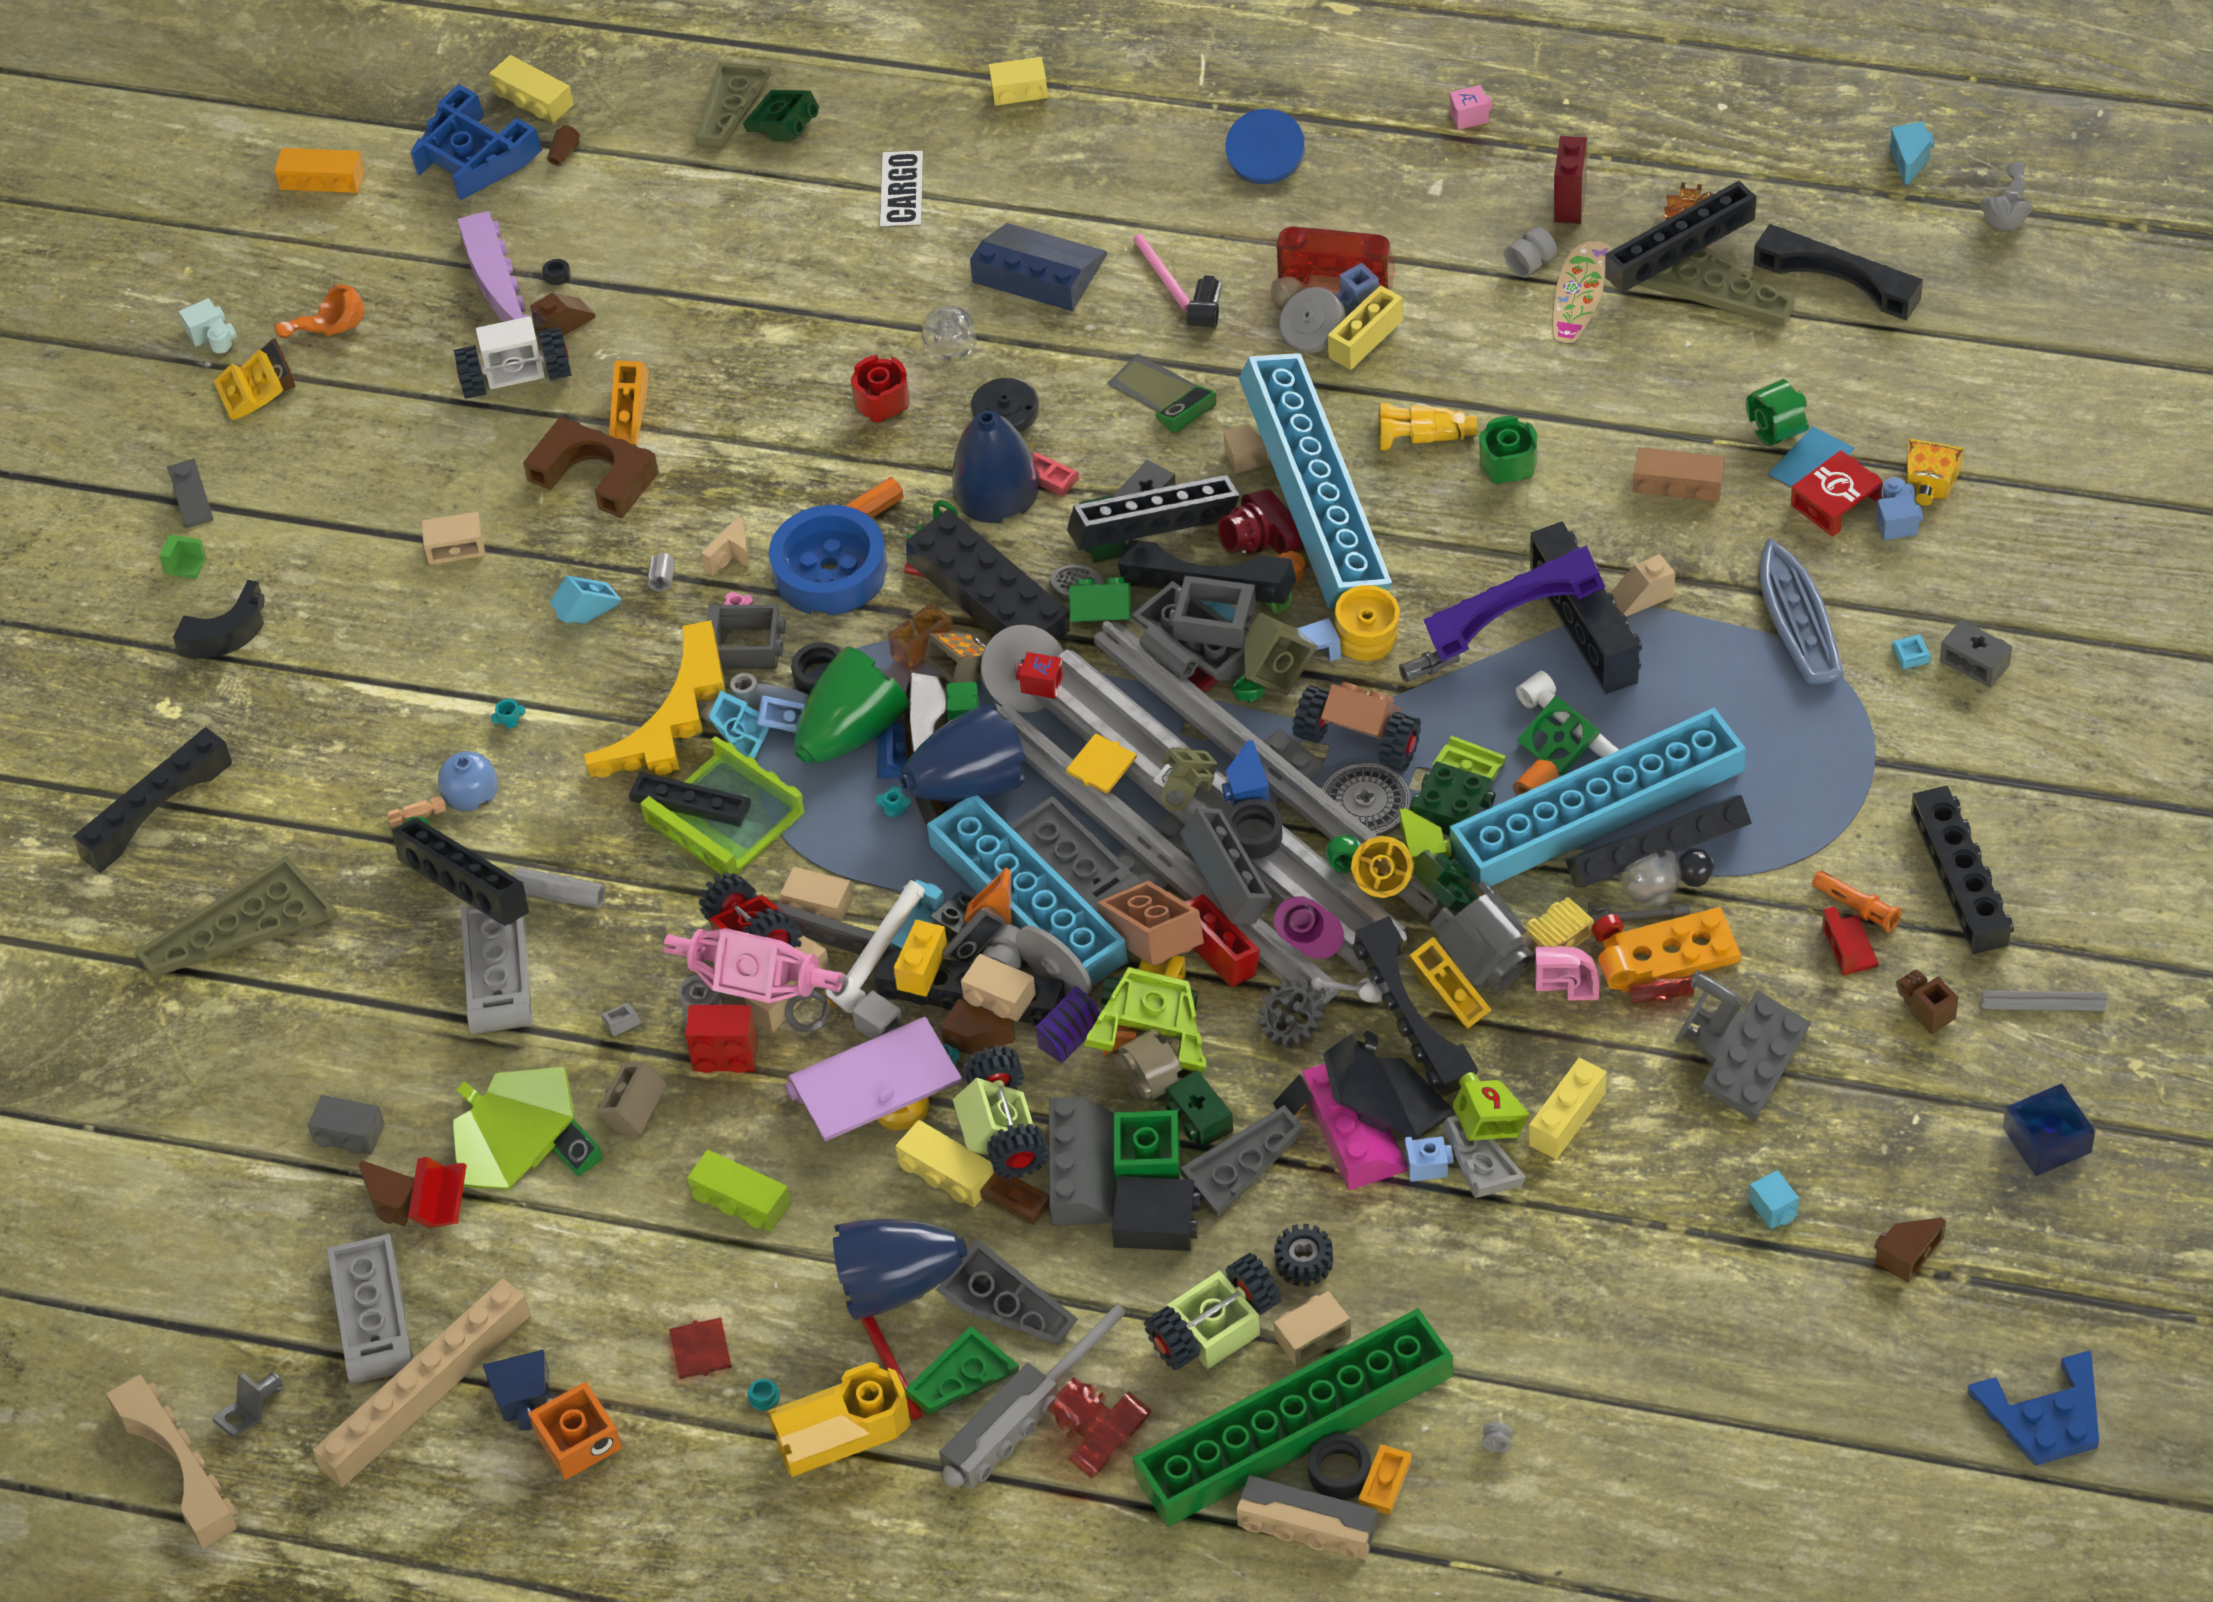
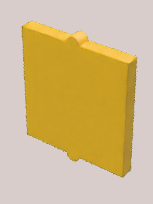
(1101, 763)

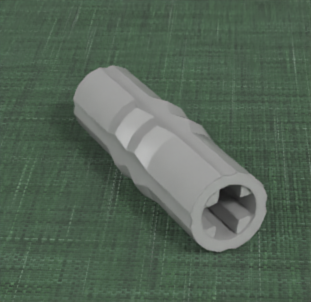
(561, 888)

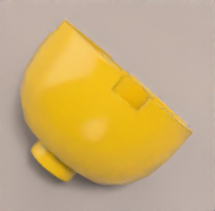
(1382, 866)

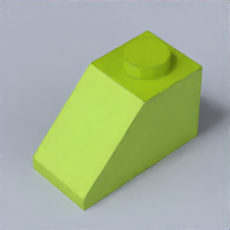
(1422, 835)

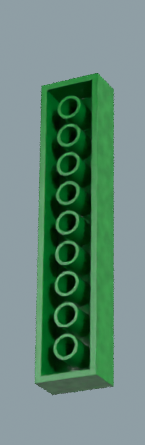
(1292, 1416)

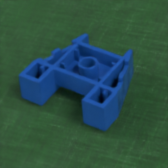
(470, 149)

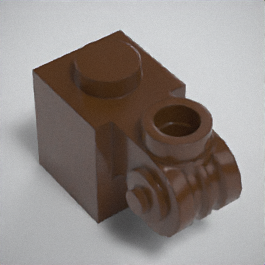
(1930, 1001)

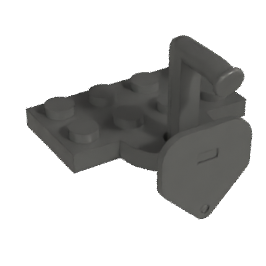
(1746, 1047)

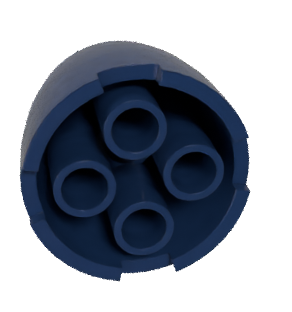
(993, 470)
(966, 759)
(893, 1262)

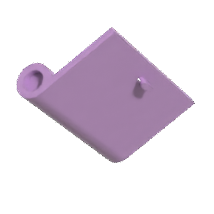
(873, 1079)

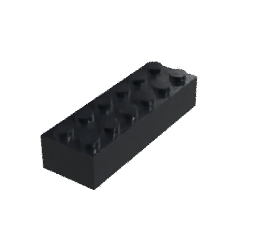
(982, 578)
(1591, 621)

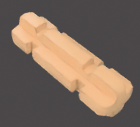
(421, 809)

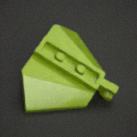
(511, 1125)

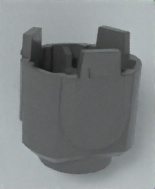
(1486, 940)

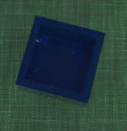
(2048, 1129)

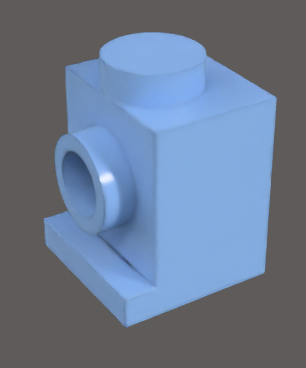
(1427, 1158)

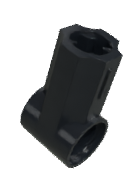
(1204, 308)

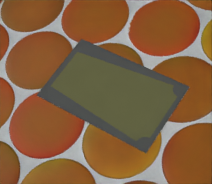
(1150, 383)

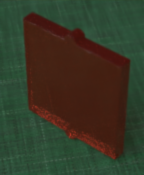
(700, 1348)

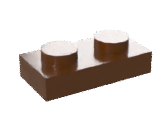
(1016, 1197)

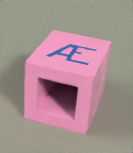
(1470, 107)

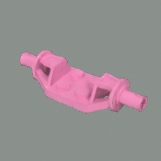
(752, 965)

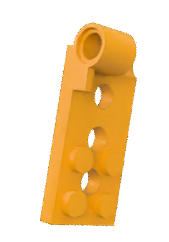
(1623, 969)

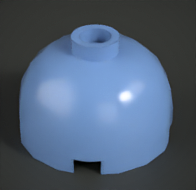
(467, 781)

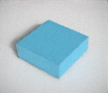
(1911, 651)

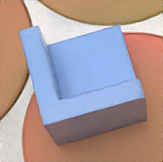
(1325, 637)

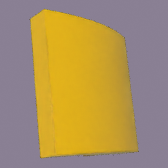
(248, 386)

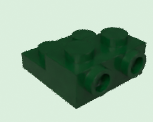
(783, 114)
(1445, 879)

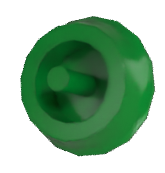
(1247, 690)

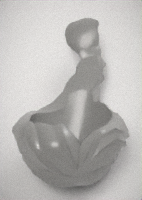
(2009, 209)

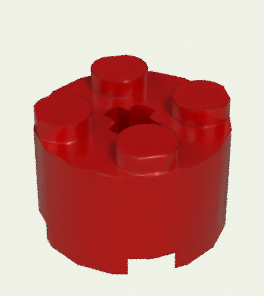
(880, 388)

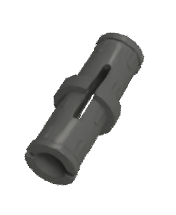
(1425, 664)

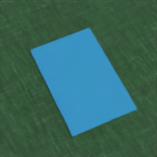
(1807, 455)

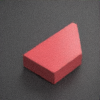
(1054, 475)

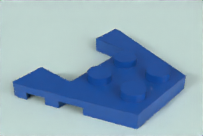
(2050, 1424)

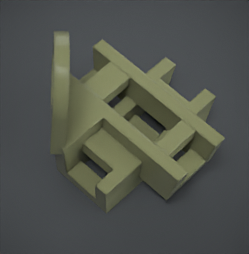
(1189, 771)

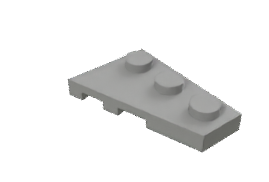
(1482, 1162)

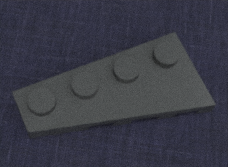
(1237, 1162)

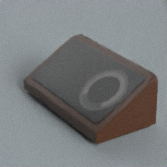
(279, 364)

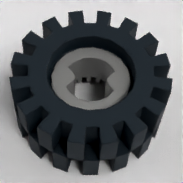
(1303, 1268)

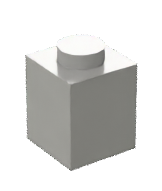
(876, 1015)

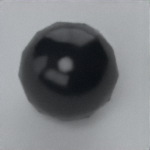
(1696, 867)

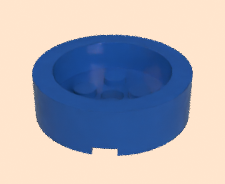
(833, 537)

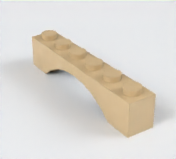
(142, 1415)

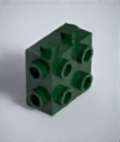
(1452, 796)

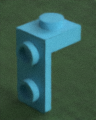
(931, 901)

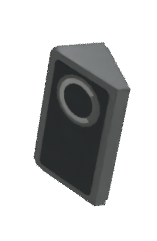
(974, 935)

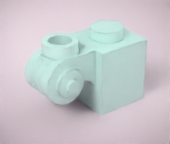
(206, 323)

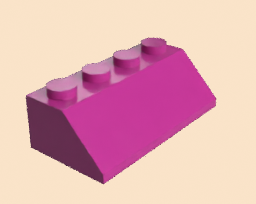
(1358, 1149)

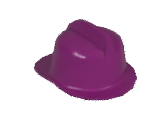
(1308, 927)

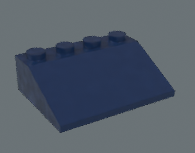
(1035, 265)

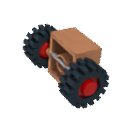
(1367, 714)

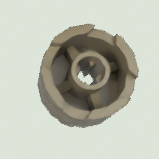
(1148, 1066)

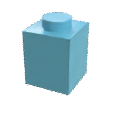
(1774, 1200)

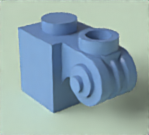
(1356, 286)
(1897, 511)

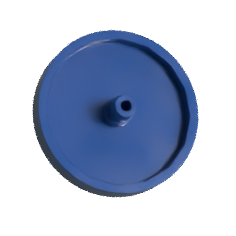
(1265, 146)

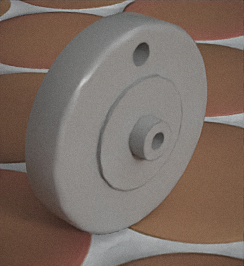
(1310, 318)

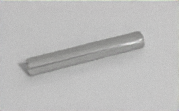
(2044, 1000)

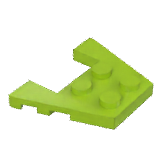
(1147, 1003)

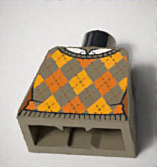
(955, 656)

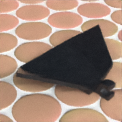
(1382, 1089)

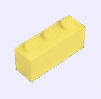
(531, 89)
(1365, 327)
(1567, 1108)
(944, 1163)

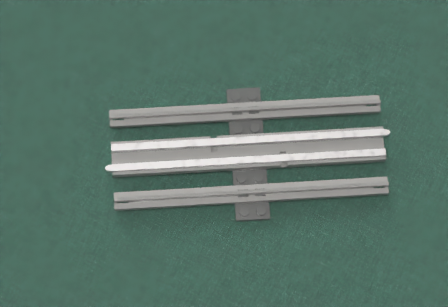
(1158, 853)

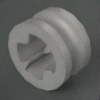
(1497, 1437)

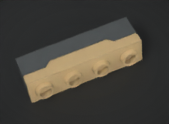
(1307, 1518)

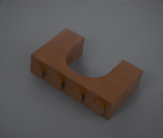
(571, 443)

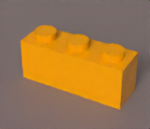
(319, 170)

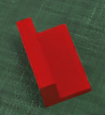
(1848, 942)
(437, 1193)

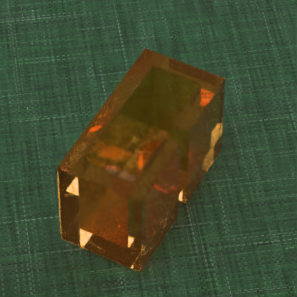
(911, 650)

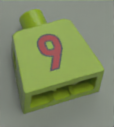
(1488, 1109)

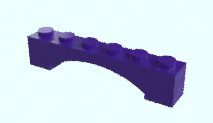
(1567, 575)

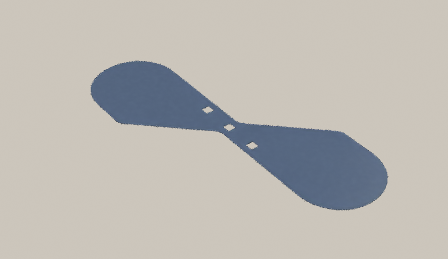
(1800, 783)

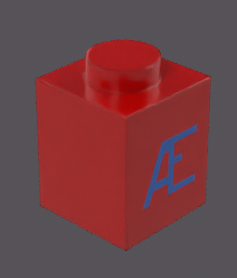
(1040, 675)

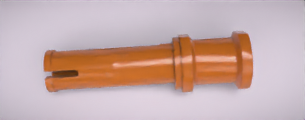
(1867, 905)

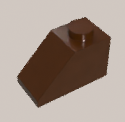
(562, 311)
(975, 1028)
(388, 1192)
(1908, 1246)

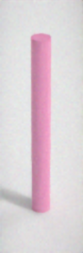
(1162, 271)

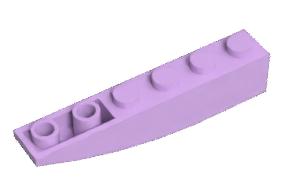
(490, 266)

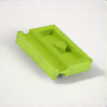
(1471, 758)

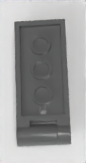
(1074, 852)

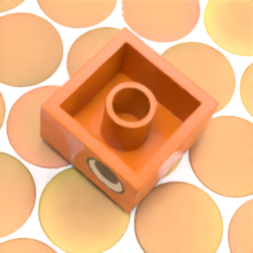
(575, 1430)

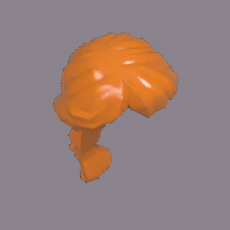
(339, 312)

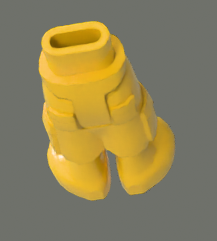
(1424, 425)

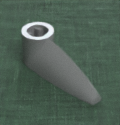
(747, 689)

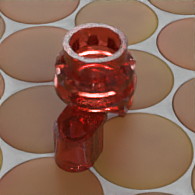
(1103, 1429)

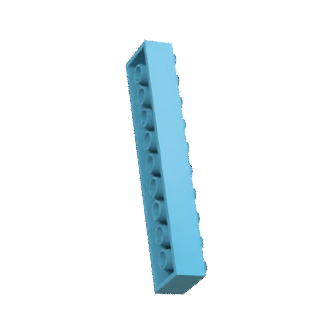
(1312, 475)
(1597, 798)

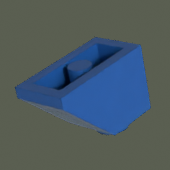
(1246, 777)

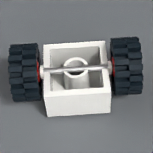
(511, 356)

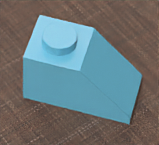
(1910, 148)
(583, 599)

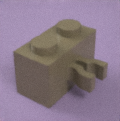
(631, 1098)

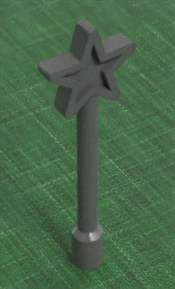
(1675, 912)

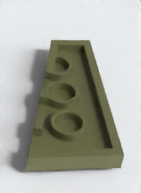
(728, 100)

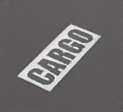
(901, 188)

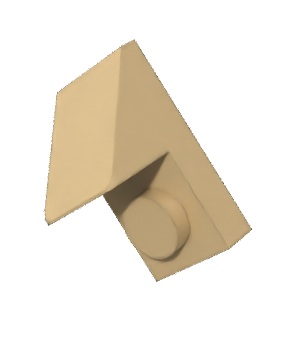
(727, 546)

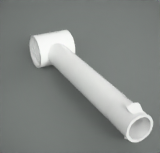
(1540, 691)
(852, 983)

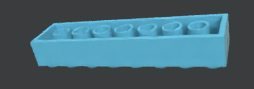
(983, 844)

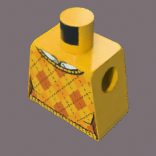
(1932, 469)

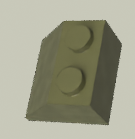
(1276, 653)

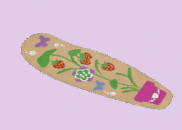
(1579, 290)

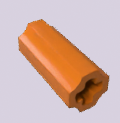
(878, 498)

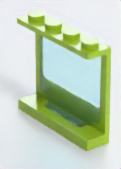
(723, 845)

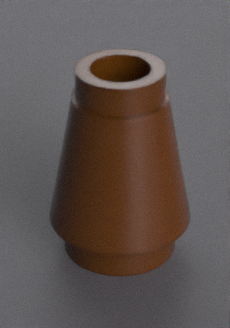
(563, 144)

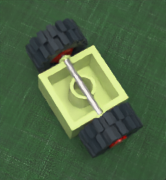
(997, 1115)
(1214, 1315)

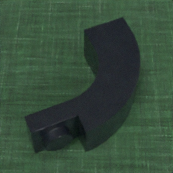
(224, 633)

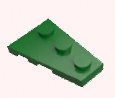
(960, 1371)

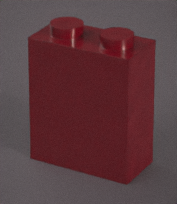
(1570, 179)

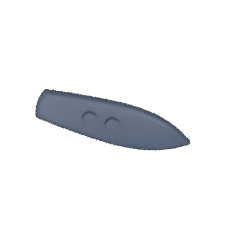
(1799, 615)

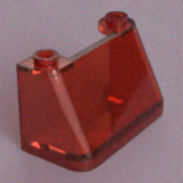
(1333, 252)

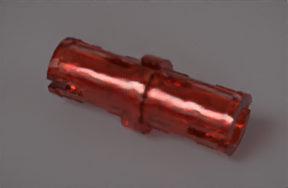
(1661, 990)

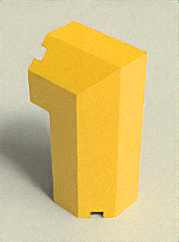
(841, 1419)

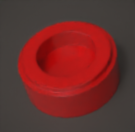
(1607, 927)

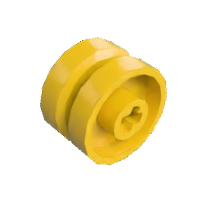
(1366, 622)

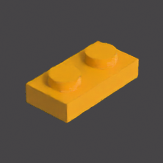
(1385, 1479)

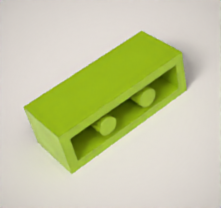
(738, 1191)

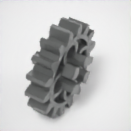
(1308, 1010)

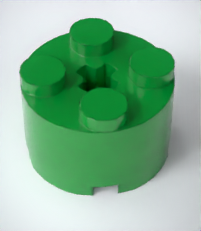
(1777, 412)
(1508, 450)

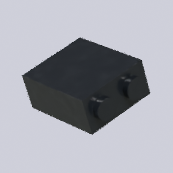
(1155, 1213)

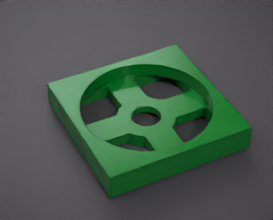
(1542, 722)

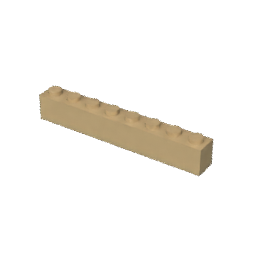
(421, 1383)

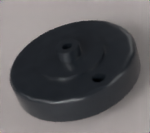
(1010, 399)

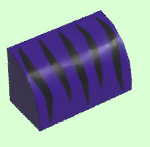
(1067, 1025)

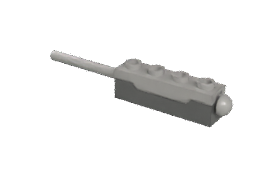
(1012, 1414)

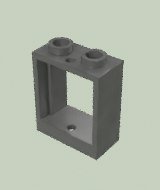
(748, 618)
(1213, 631)

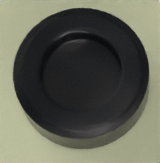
(556, 272)

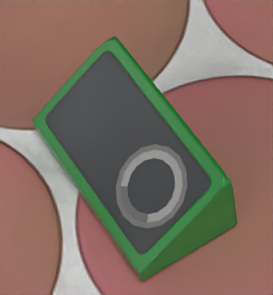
(1187, 408)
(577, 1149)

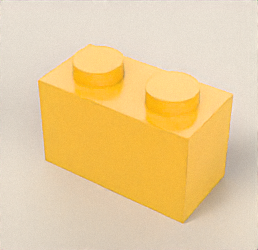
(920, 958)

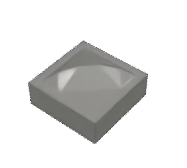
(620, 1019)

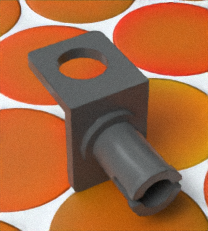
(248, 1402)

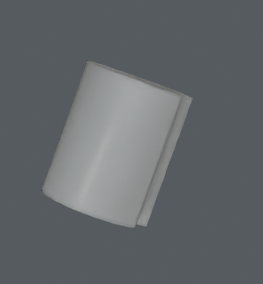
(661, 572)

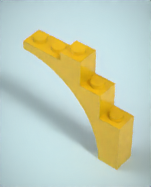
(678, 716)

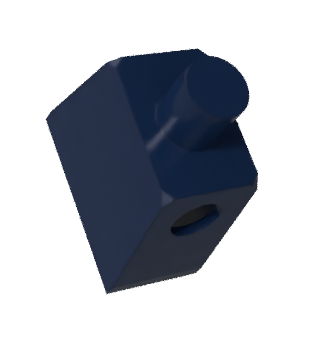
(519, 1385)

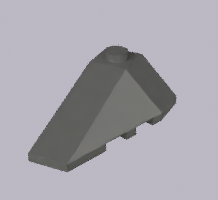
(1001, 1294)

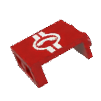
(1834, 490)

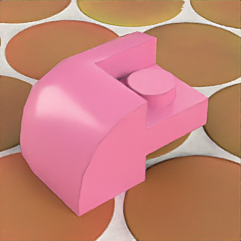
(1567, 970)

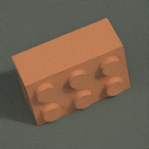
(1153, 922)

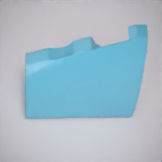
(738, 724)

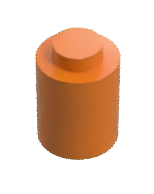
(1535, 776)

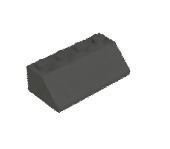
(1216, 660)
(1081, 1162)

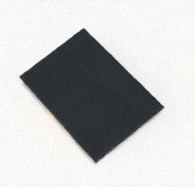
(1294, 1096)

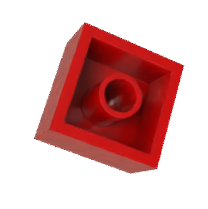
(721, 1038)

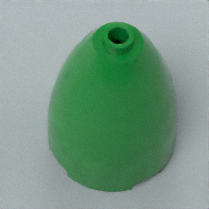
(847, 708)

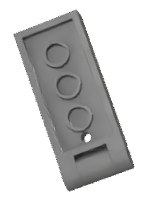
(495, 972)
(370, 1308)

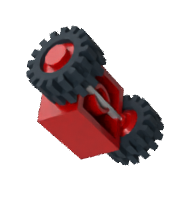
(735, 906)

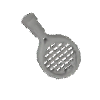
(1078, 570)

